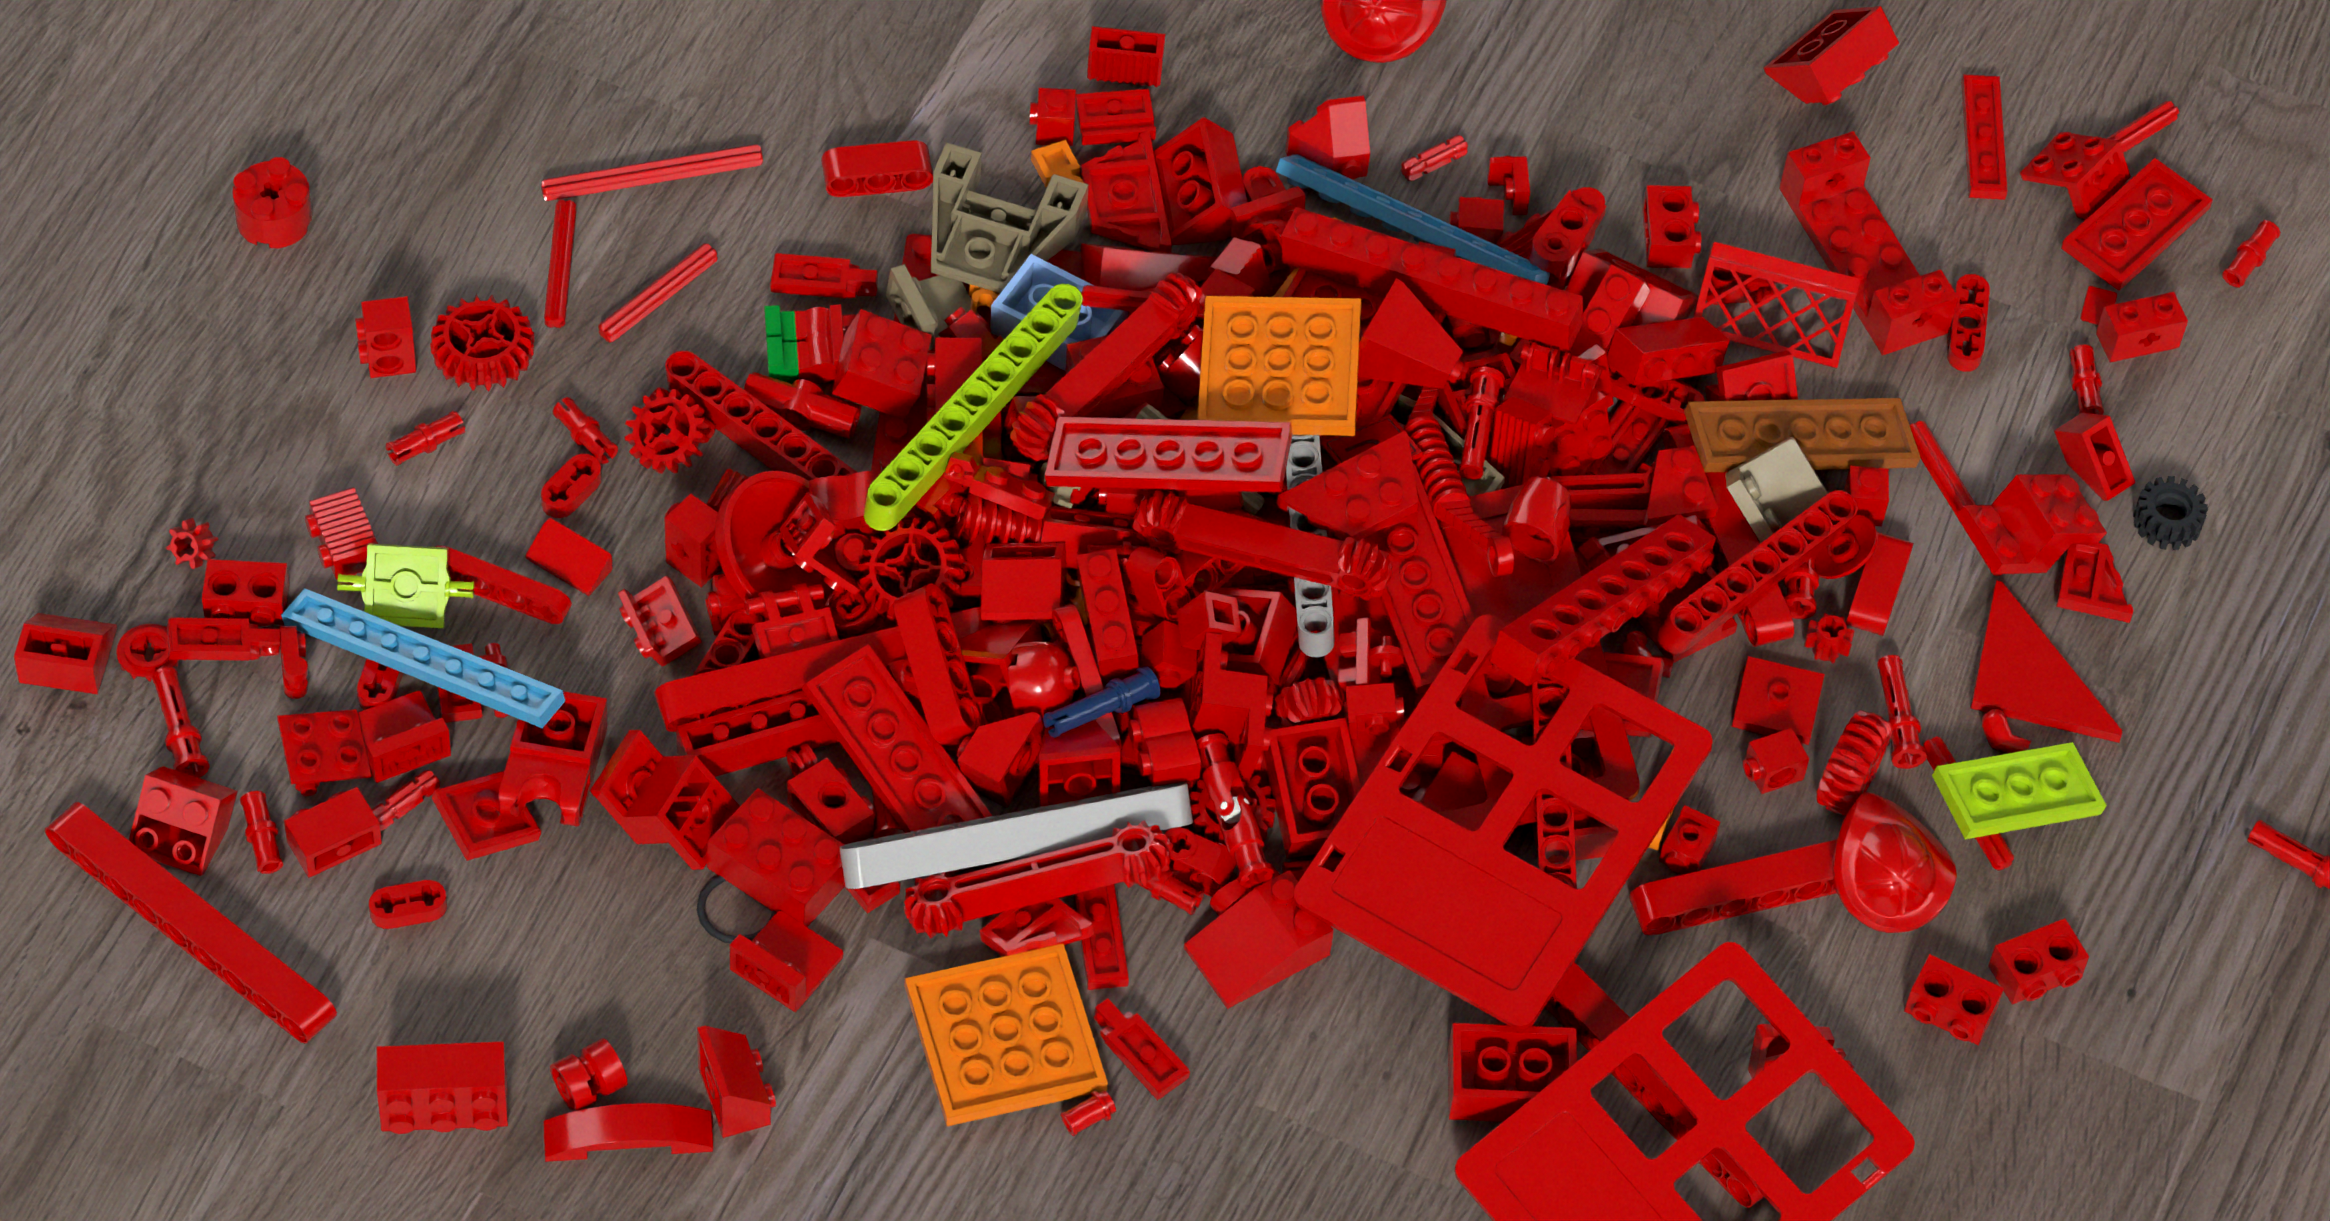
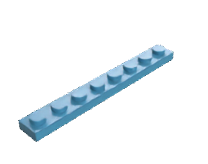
(1402, 217)
(424, 658)

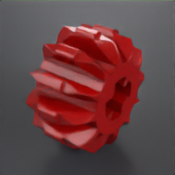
(1309, 702)

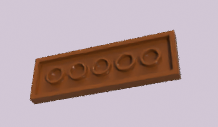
(1827, 430)

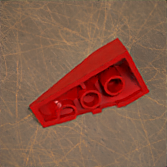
(1138, 269)

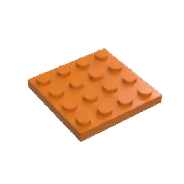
(1281, 362)
(1005, 1034)

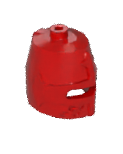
(1539, 508)

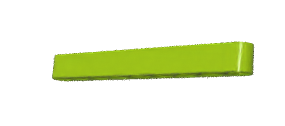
(987, 389)

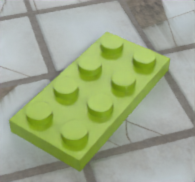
(2018, 790)

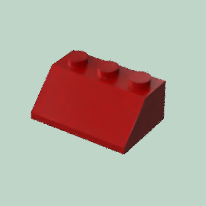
(1834, 54)
(1200, 183)
(1664, 303)

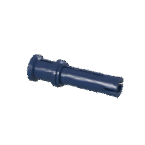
(1117, 696)

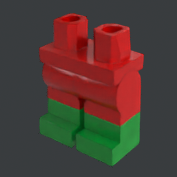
(805, 342)

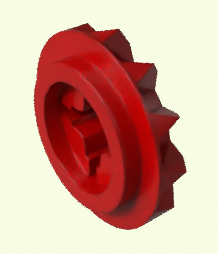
(134, 645)

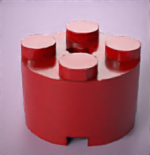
(272, 203)
(1181, 367)

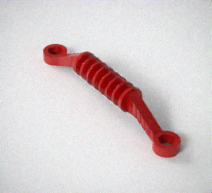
(1445, 485)

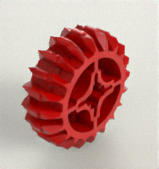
(477, 330)
(911, 539)
(1854, 761)

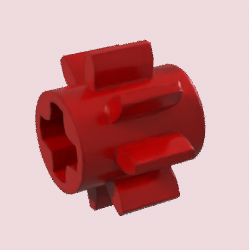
(192, 543)
(1829, 638)

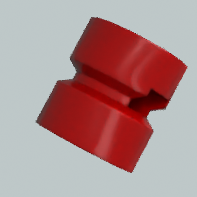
(586, 1076)

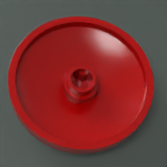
(752, 543)

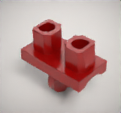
(1373, 655)

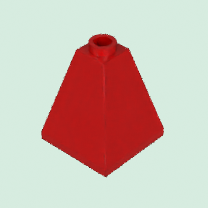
(1408, 344)
(989, 657)
(1078, 765)

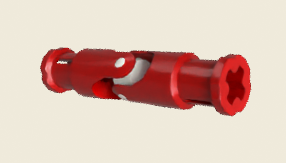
(1228, 793)

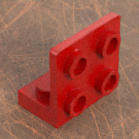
(2084, 165)
(807, 534)
(402, 736)
(785, 960)

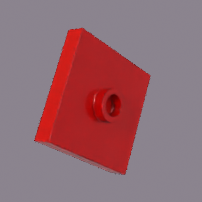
(1777, 699)
(475, 821)

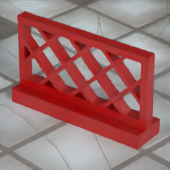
(1788, 274)

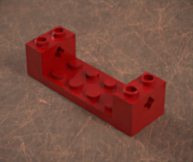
(1861, 244)

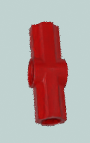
(805, 404)

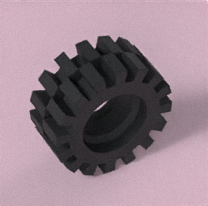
(2174, 496)

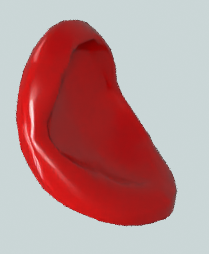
(1381, 28)
(1890, 867)

